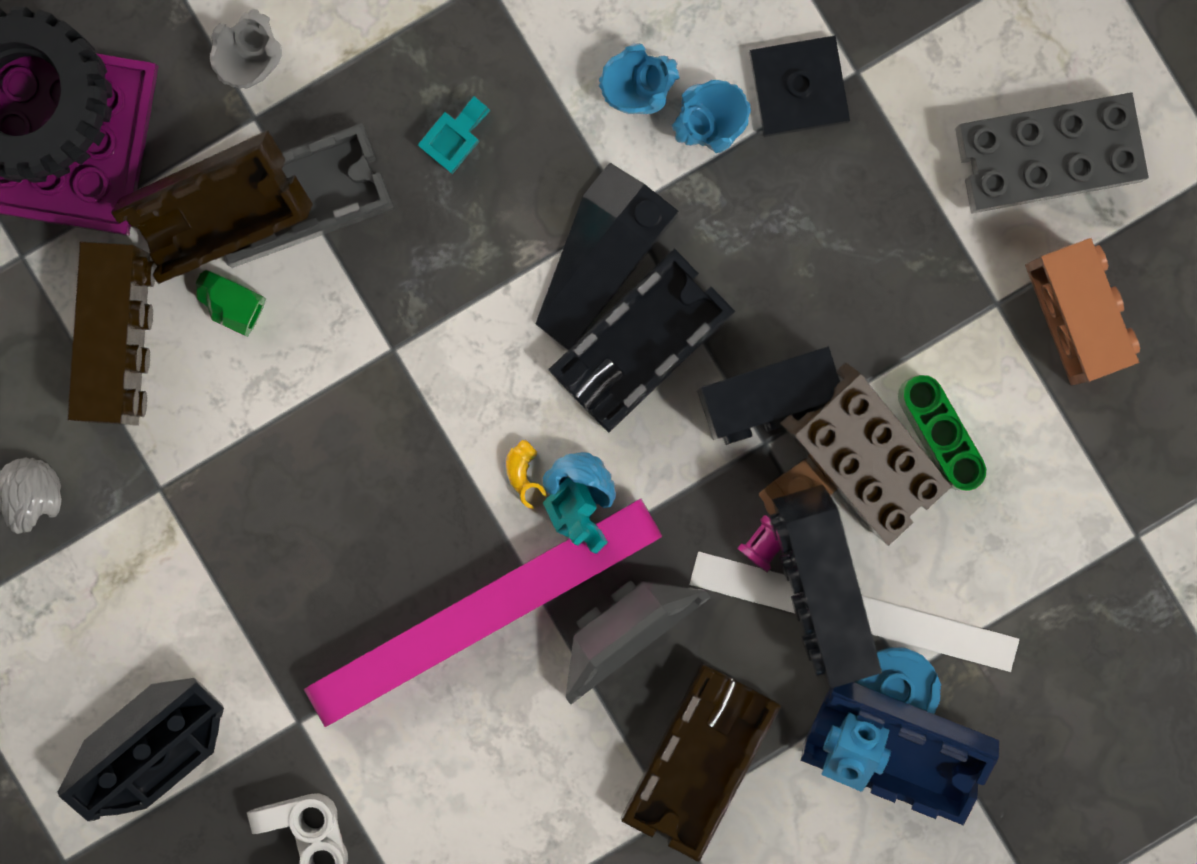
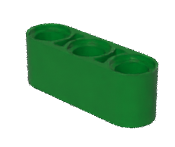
(960, 445)

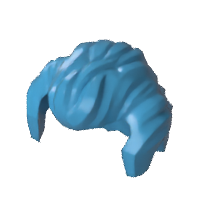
(637, 81)
(712, 115)
(582, 469)

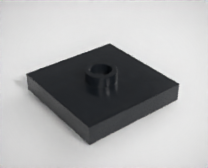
(799, 86)

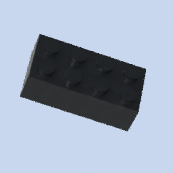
(825, 585)

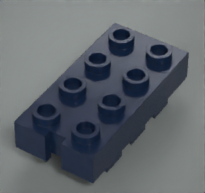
(931, 758)

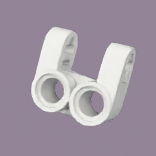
(308, 839)

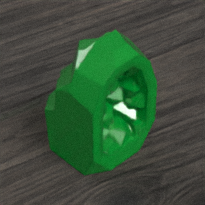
(229, 302)

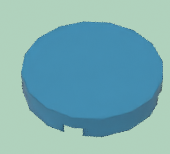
(906, 678)

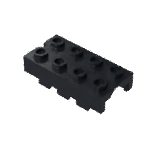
(641, 341)

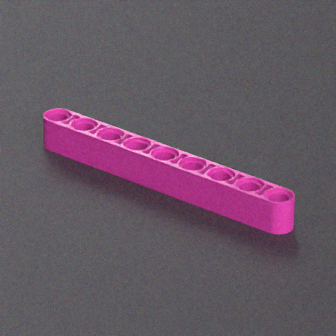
(479, 615)

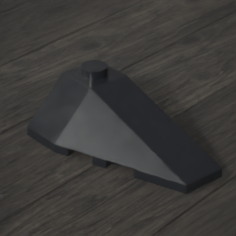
(607, 241)

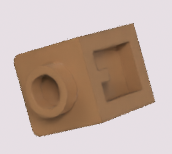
(798, 478)

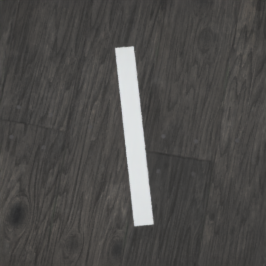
(884, 618)

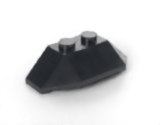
(143, 750)

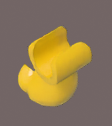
(517, 466)

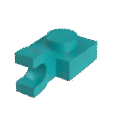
(451, 139)
(570, 515)

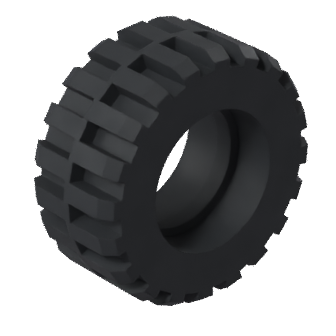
(81, 101)

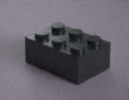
(769, 395)

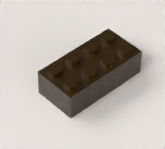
(110, 334)

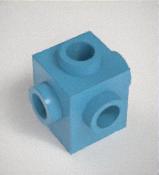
(855, 752)

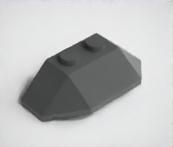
(625, 629)

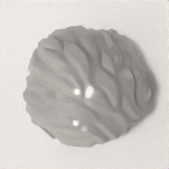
(245, 52)
(27, 492)

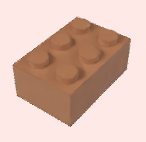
(1083, 312)

